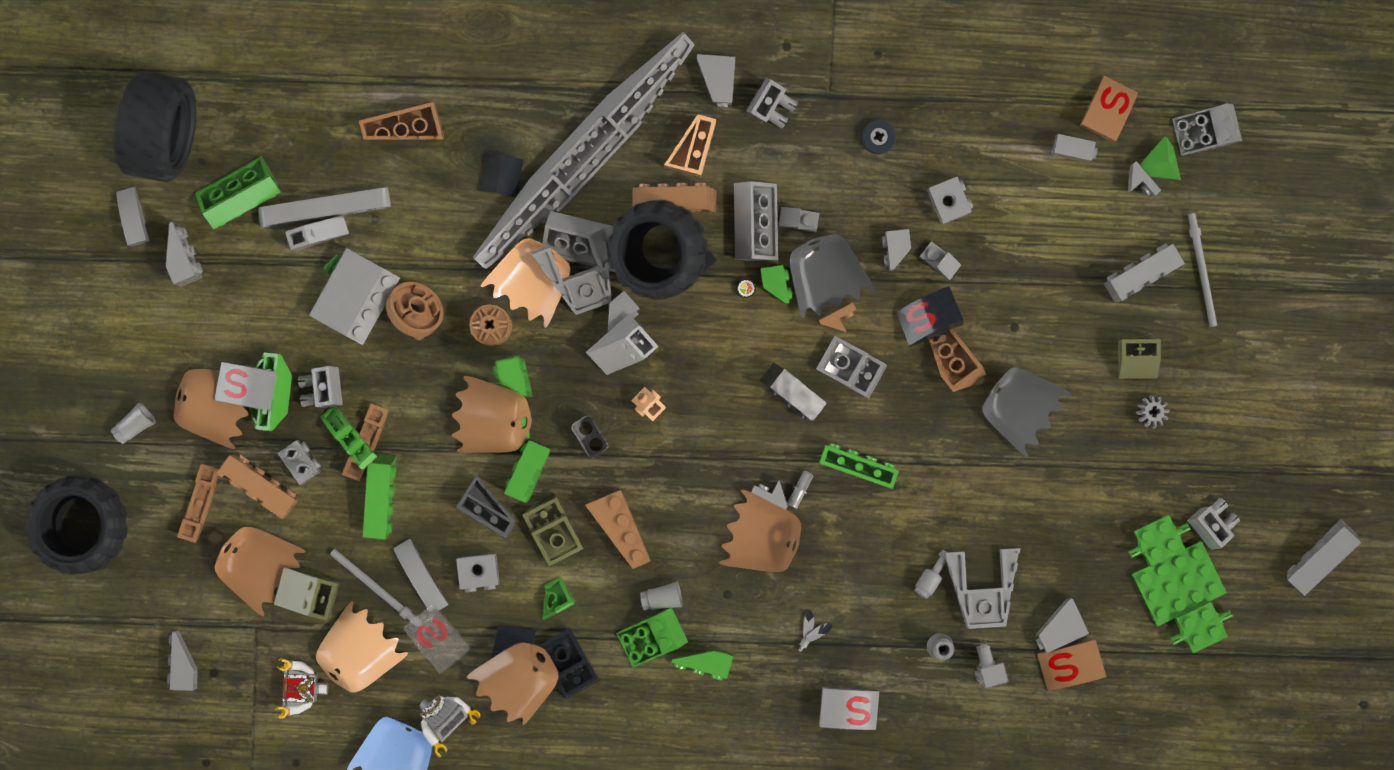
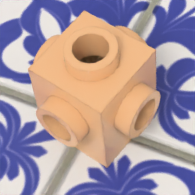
(648, 403)

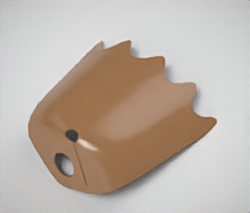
(203, 413)
(488, 417)
(762, 536)
(256, 565)
(513, 683)

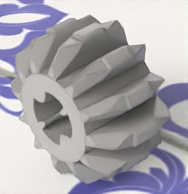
(1156, 419)

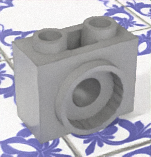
(953, 189)
(469, 580)

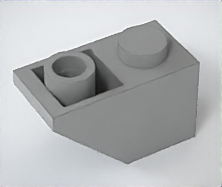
(897, 246)
(620, 308)

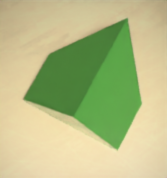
(1162, 161)
(556, 598)

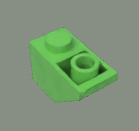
(774, 282)

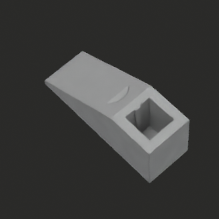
(316, 233)
(183, 669)

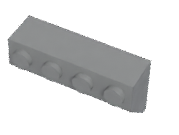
(755, 221)
(569, 239)

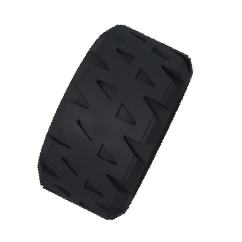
(155, 126)

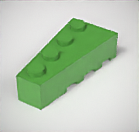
(378, 497)

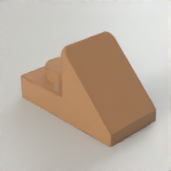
(833, 320)

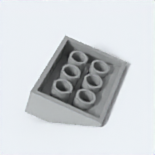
(354, 296)

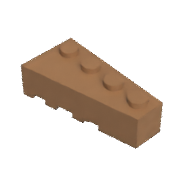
(406, 124)
(691, 197)
(258, 485)
(618, 523)

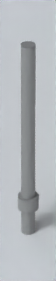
(1195, 233)
(405, 612)

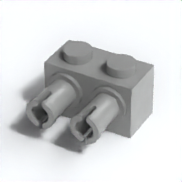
(766, 101)
(325, 385)
(300, 462)
(1210, 526)
(989, 671)

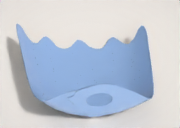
(381, 752)

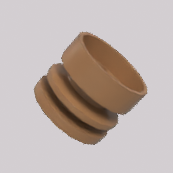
(502, 324)

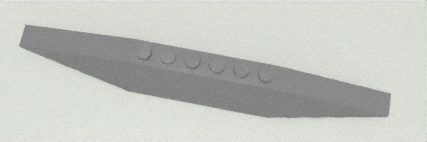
(584, 151)

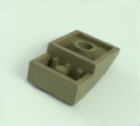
(552, 530)

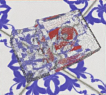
(437, 639)

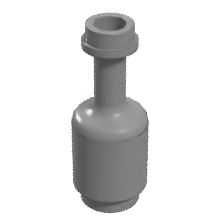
(930, 578)

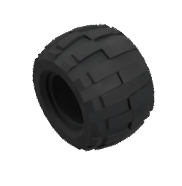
(628, 255)
(46, 530)

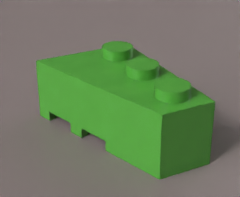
(527, 471)

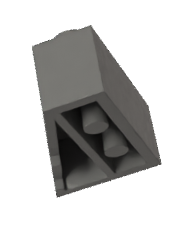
(485, 509)

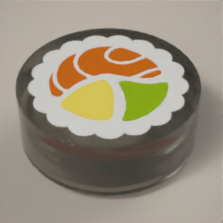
(746, 288)

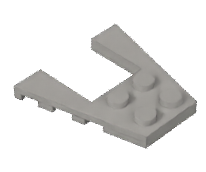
(584, 289)
(984, 606)

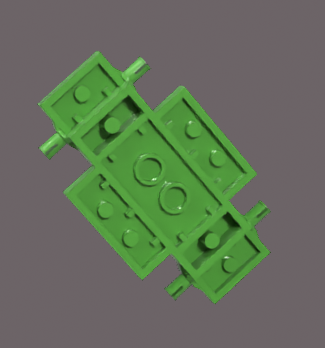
(1179, 584)

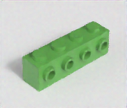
(863, 468)

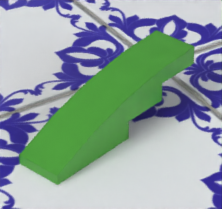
(348, 437)

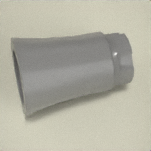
(133, 423)
(662, 597)
(934, 643)

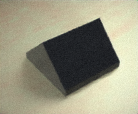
(501, 175)

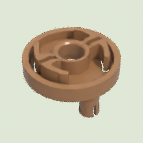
(408, 320)

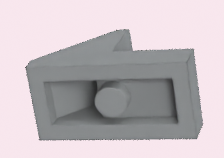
(1139, 176)
(799, 219)
(940, 260)
(777, 496)

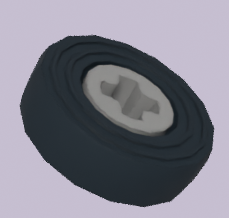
(875, 146)

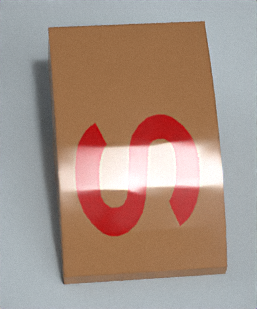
(1109, 109)
(1071, 665)

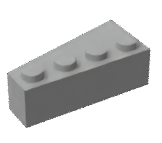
(1143, 273)
(1323, 557)

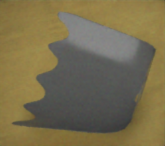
(826, 273)
(1031, 403)

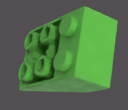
(652, 637)

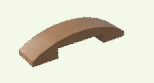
(370, 432)
(199, 503)

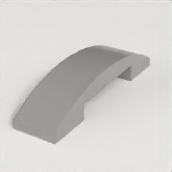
(419, 575)

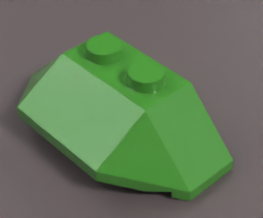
(269, 419)

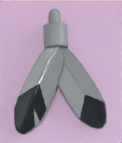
(811, 634)

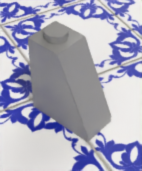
(718, 77)
(1061, 627)

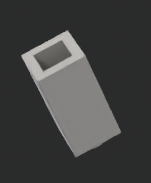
(1074, 148)

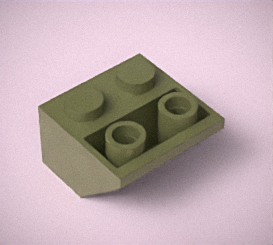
(1139, 358)

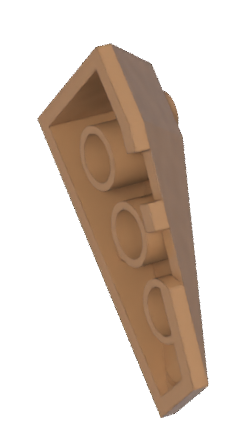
(955, 361)

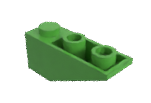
(711, 662)

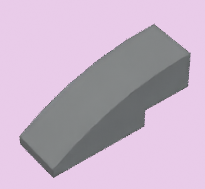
(132, 217)

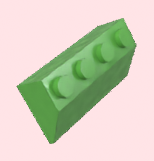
(237, 193)
(514, 375)

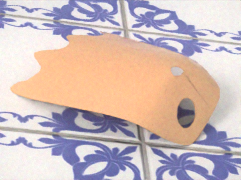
(525, 282)
(357, 651)

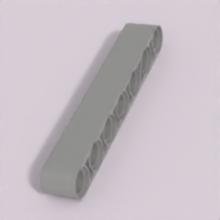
(324, 207)

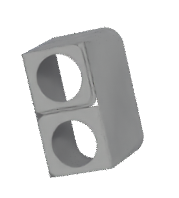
(587, 438)

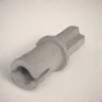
(800, 489)

